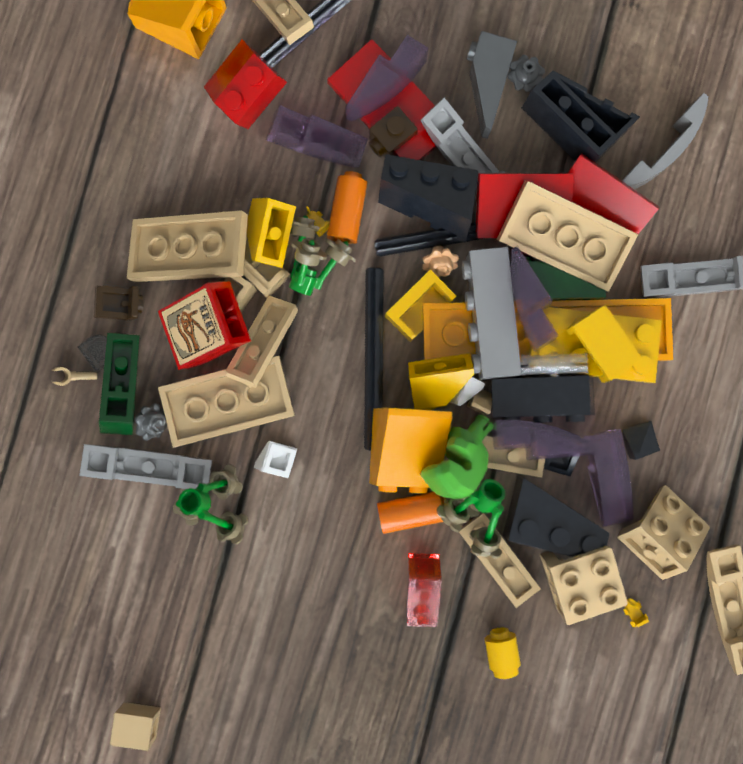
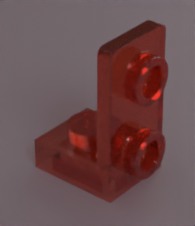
(423, 589)

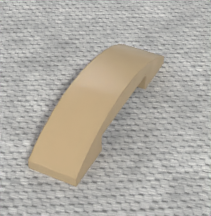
(726, 594)

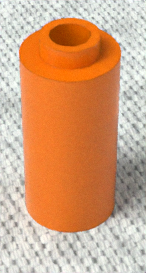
(347, 207)
(409, 512)

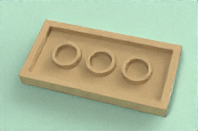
(566, 236)
(188, 247)
(219, 405)

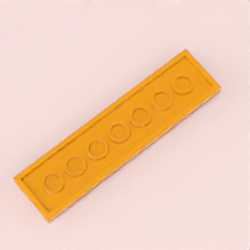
(447, 324)

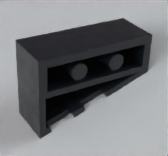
(576, 118)
(431, 192)
(543, 398)
(549, 524)

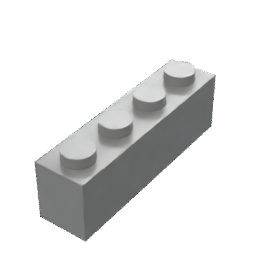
(492, 313)

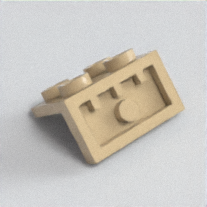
(666, 535)
(584, 584)

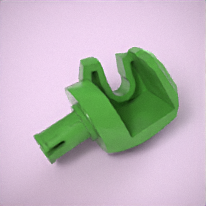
(465, 462)

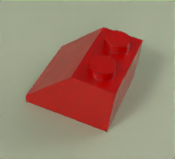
(244, 85)

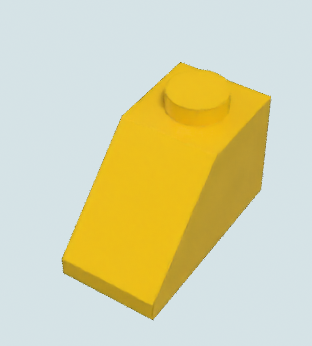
(269, 230)
(438, 379)

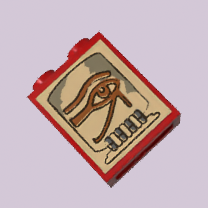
(204, 325)

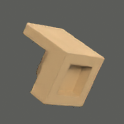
(243, 290)
(135, 726)

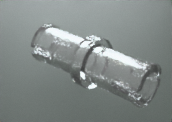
(554, 364)

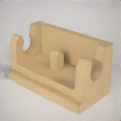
(263, 276)

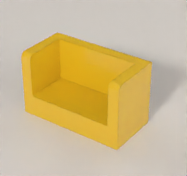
(408, 313)
(606, 343)

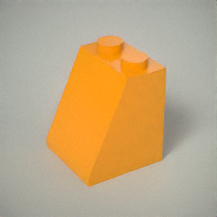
(179, 23)
(404, 445)

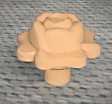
(440, 261)

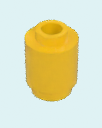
(502, 653)

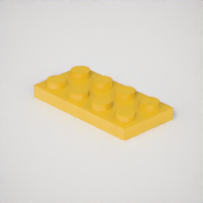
(642, 333)

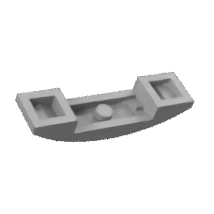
(686, 125)
(453, 140)
(692, 278)
(144, 466)

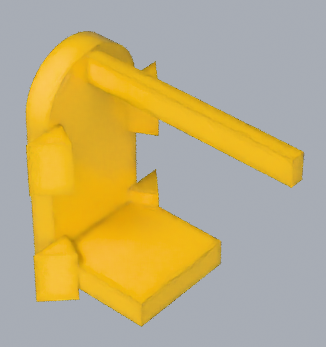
(318, 221)
(634, 612)

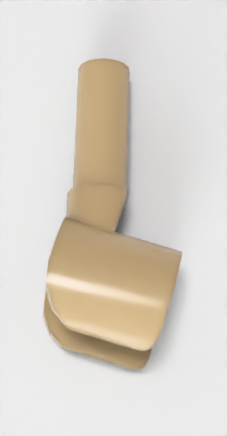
(73, 376)

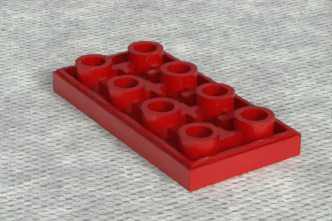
(410, 99)

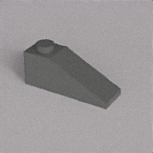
(488, 74)

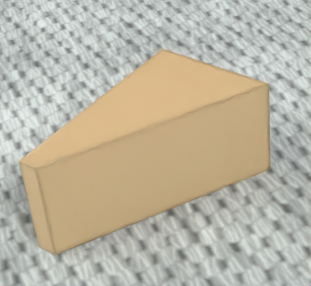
(481, 402)

